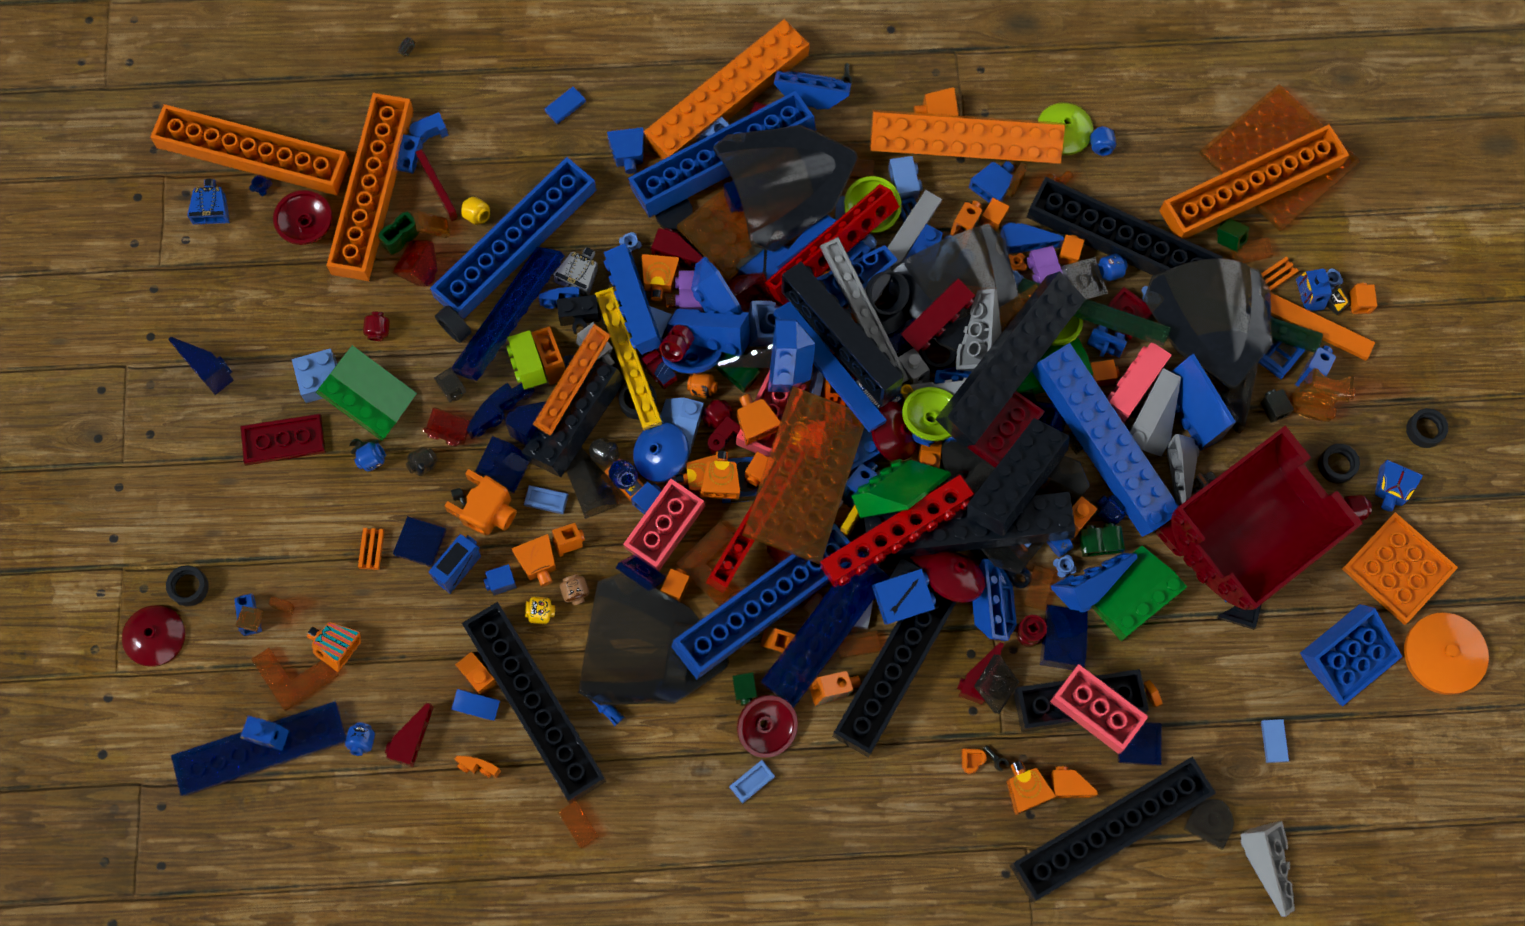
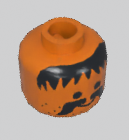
(702, 385)

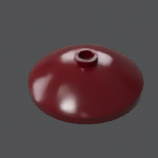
(297, 209)
(893, 437)
(955, 576)
(162, 644)
(775, 734)

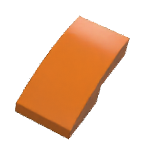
(472, 764)

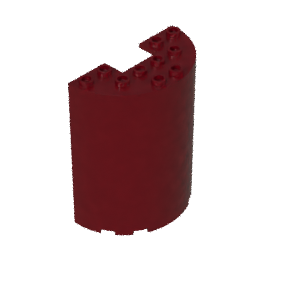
(1260, 523)

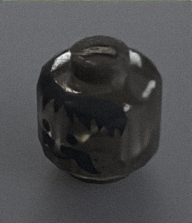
(604, 452)
(421, 461)

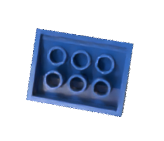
(1200, 405)
(1352, 653)

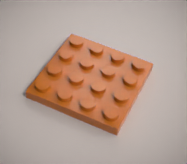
(1399, 568)

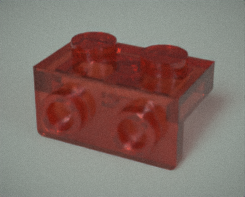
(447, 427)

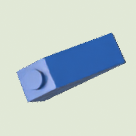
(1027, 238)

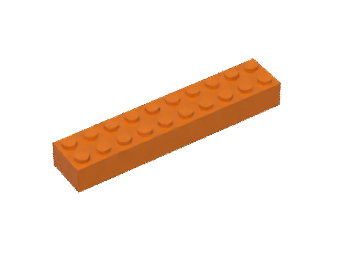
(728, 90)
(967, 136)
(250, 149)
(1254, 182)
(369, 187)

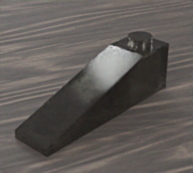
(754, 360)
(591, 486)

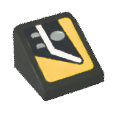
(1338, 301)

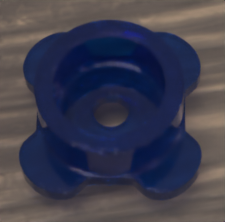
(258, 180)

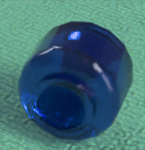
(623, 474)
(1110, 509)

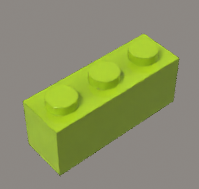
(525, 360)

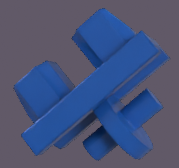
(1107, 343)

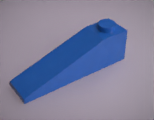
(805, 239)
(1087, 589)

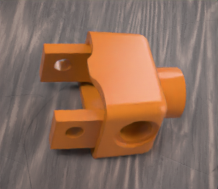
(485, 505)

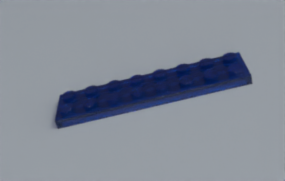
(507, 313)
(822, 635)
(235, 758)

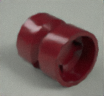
(676, 343)
(1031, 630)

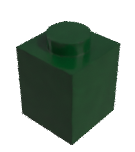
(1232, 234)
(744, 688)

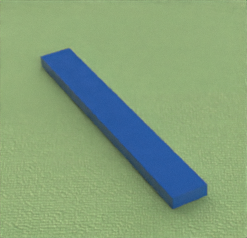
(836, 374)

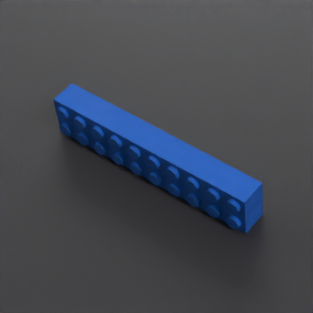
(698, 164)
(514, 238)
(1105, 439)
(753, 609)

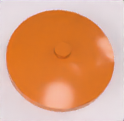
(1446, 653)

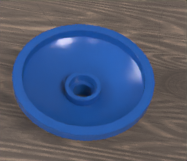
(695, 361)
(668, 458)

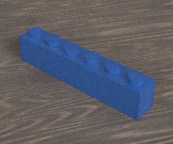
(632, 298)

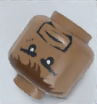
(574, 589)

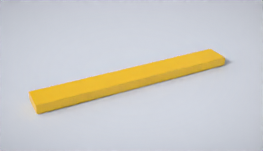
(628, 360)

